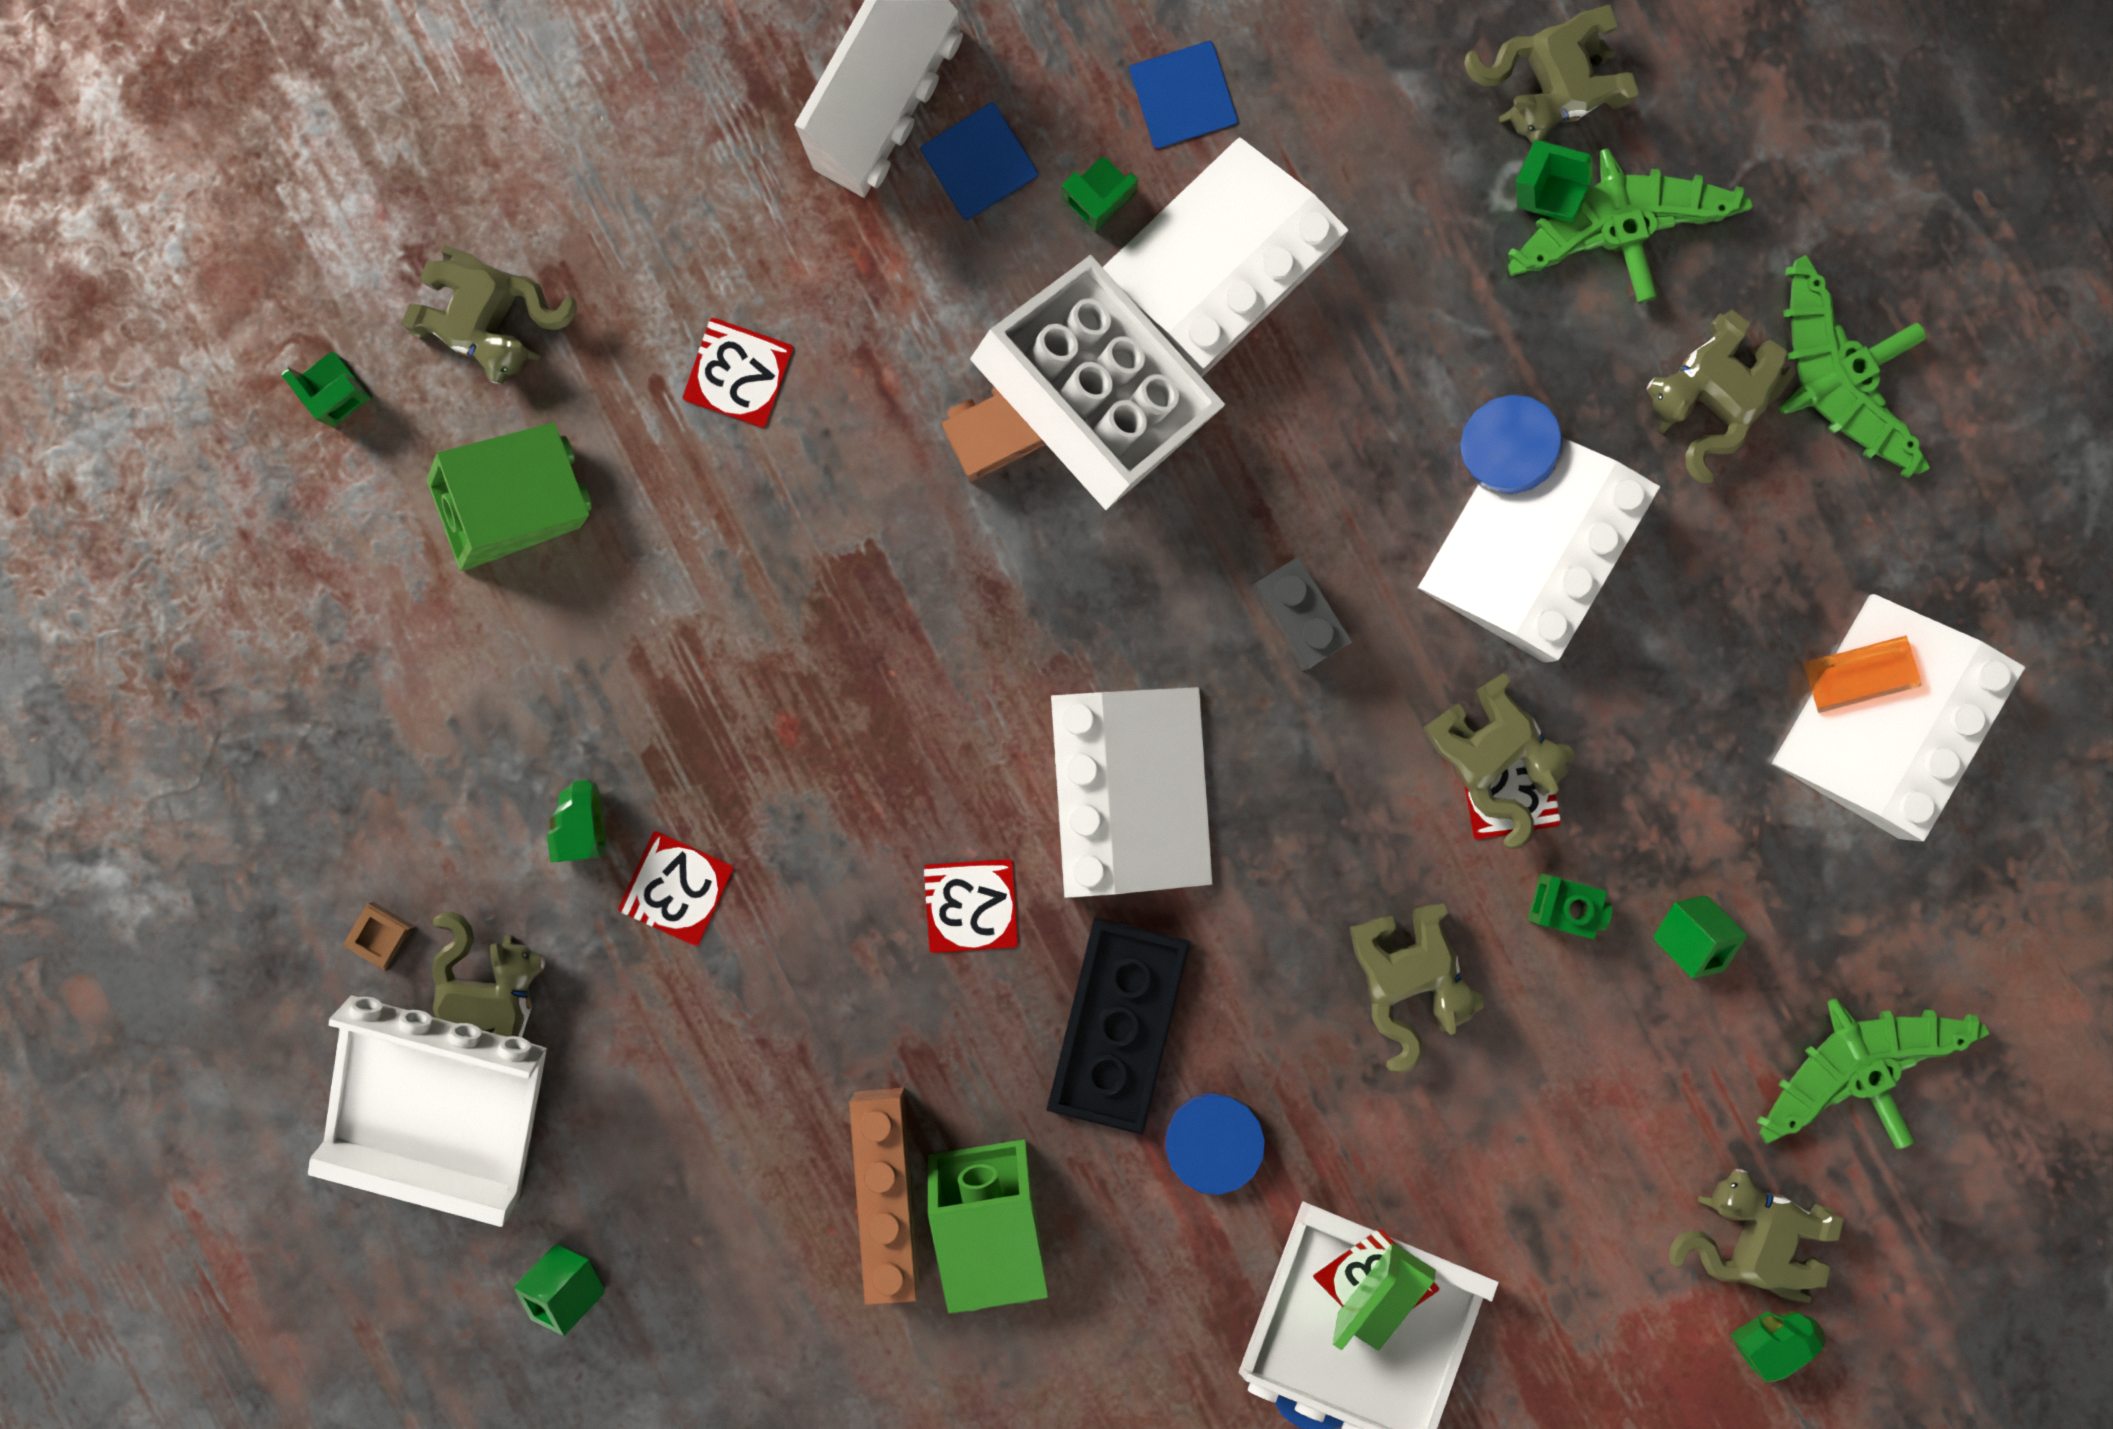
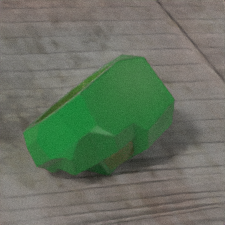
(577, 824)
(1778, 1344)

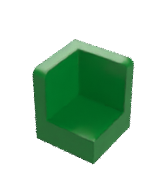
(1554, 181)
(1098, 192)
(328, 389)
(1699, 936)
(559, 1289)

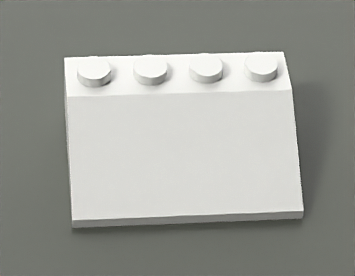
(875, 86)
(1225, 253)
(1096, 380)
(1540, 555)
(1908, 749)
(1131, 791)

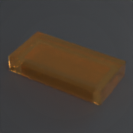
(1862, 674)

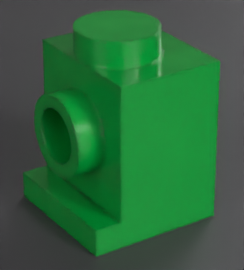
(1553, 901)

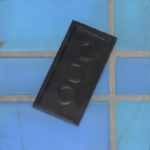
(1118, 1025)

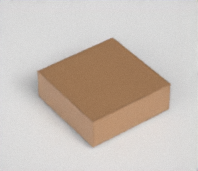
(378, 936)

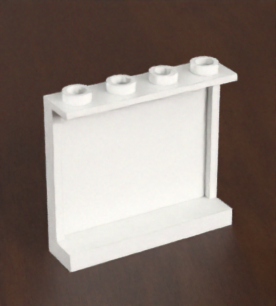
(429, 1110)
(1364, 1387)

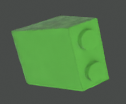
(507, 494)
(985, 1226)

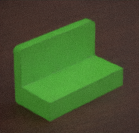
(1383, 1299)

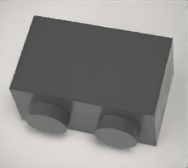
(1300, 614)

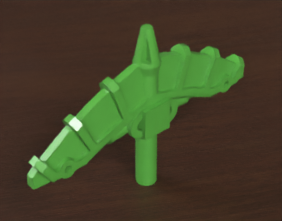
(1624, 214)
(1843, 375)
(1865, 1062)

